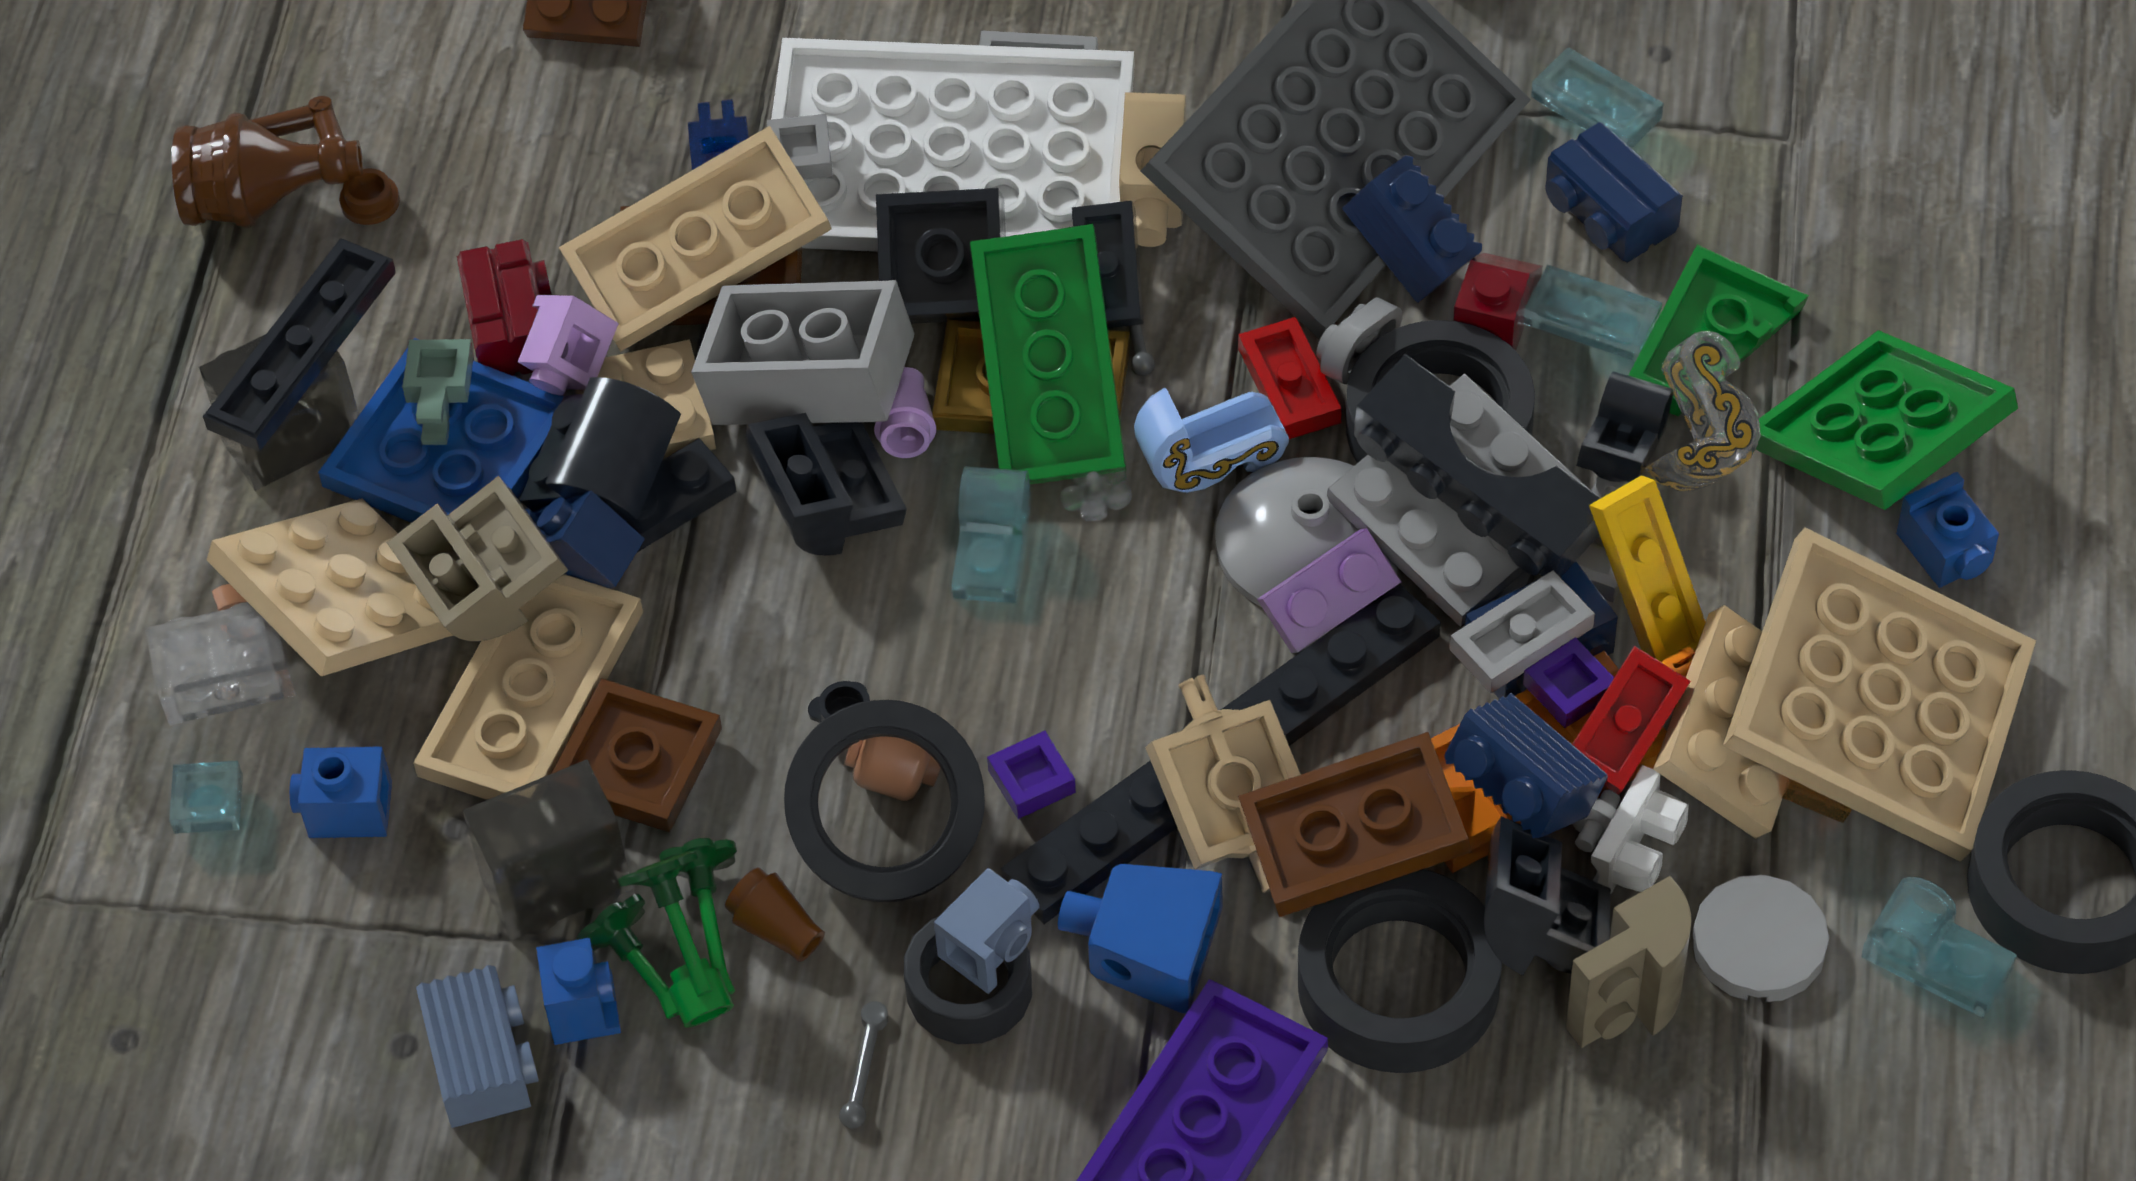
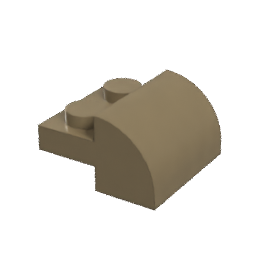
(478, 562)
(1634, 970)

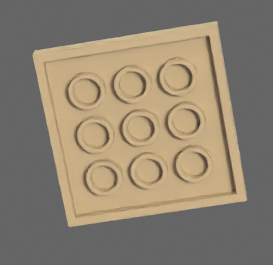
(1881, 694)

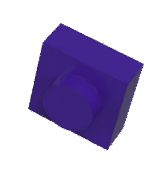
(1568, 682)
(1031, 774)

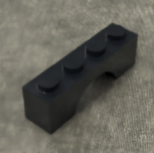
(1536, 517)

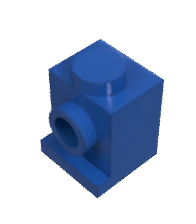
(1947, 531)
(577, 992)

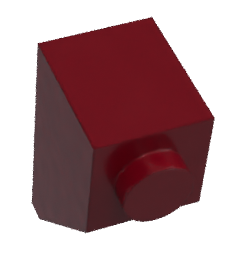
(1496, 295)

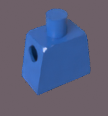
(1149, 930)

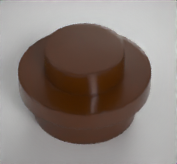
(369, 197)

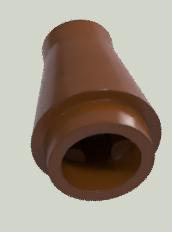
(773, 914)

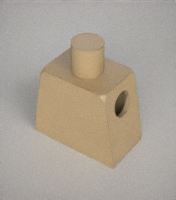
(1147, 126)

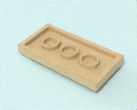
(696, 237)
(528, 690)

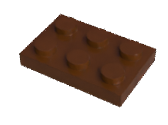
(1354, 824)

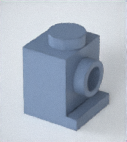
(985, 927)

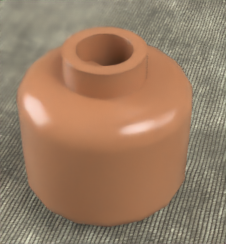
(891, 766)

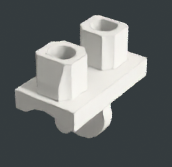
(1620, 830)

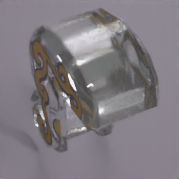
(1715, 411)

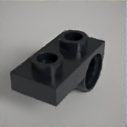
(1626, 428)

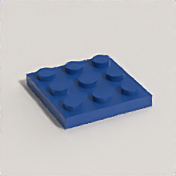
(488, 438)

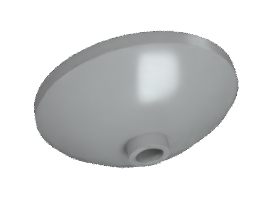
(1263, 527)

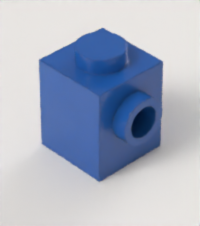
(343, 792)

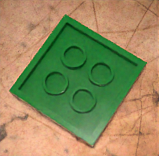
(1883, 419)

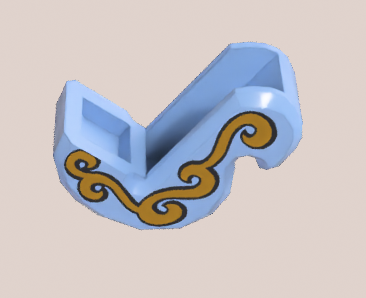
(1209, 444)

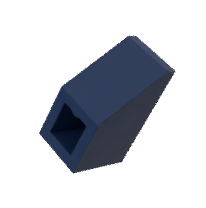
(588, 538)

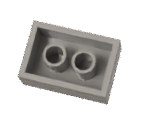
(804, 350)

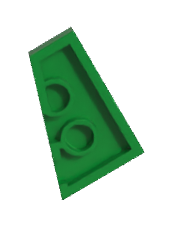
(1721, 299)

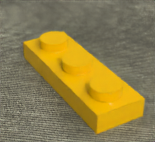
(1649, 568)

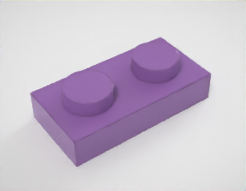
(1329, 590)

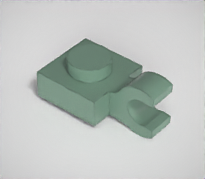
(434, 377)

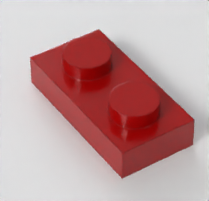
(1290, 377)
(1630, 716)

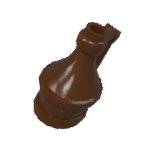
(244, 168)

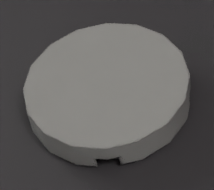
(1760, 938)

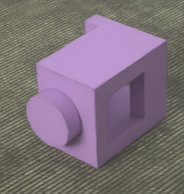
(566, 343)

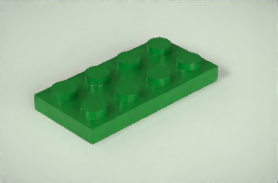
(1048, 354)

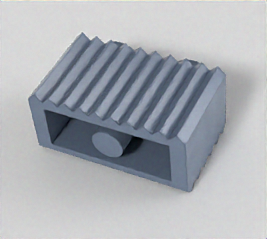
(475, 1046)

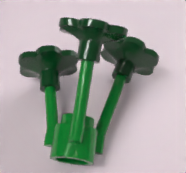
(697, 989)

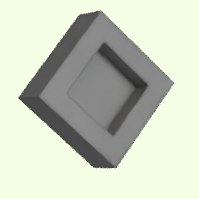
(806, 143)

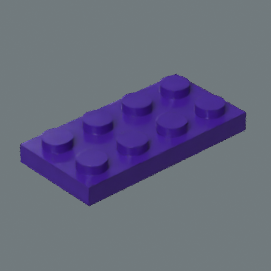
(1211, 1094)

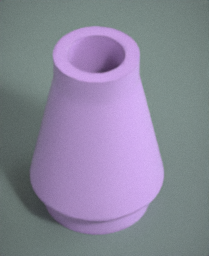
(910, 421)

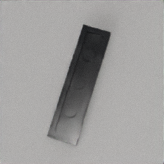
(299, 344)

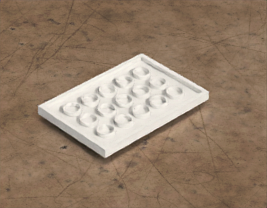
(958, 119)

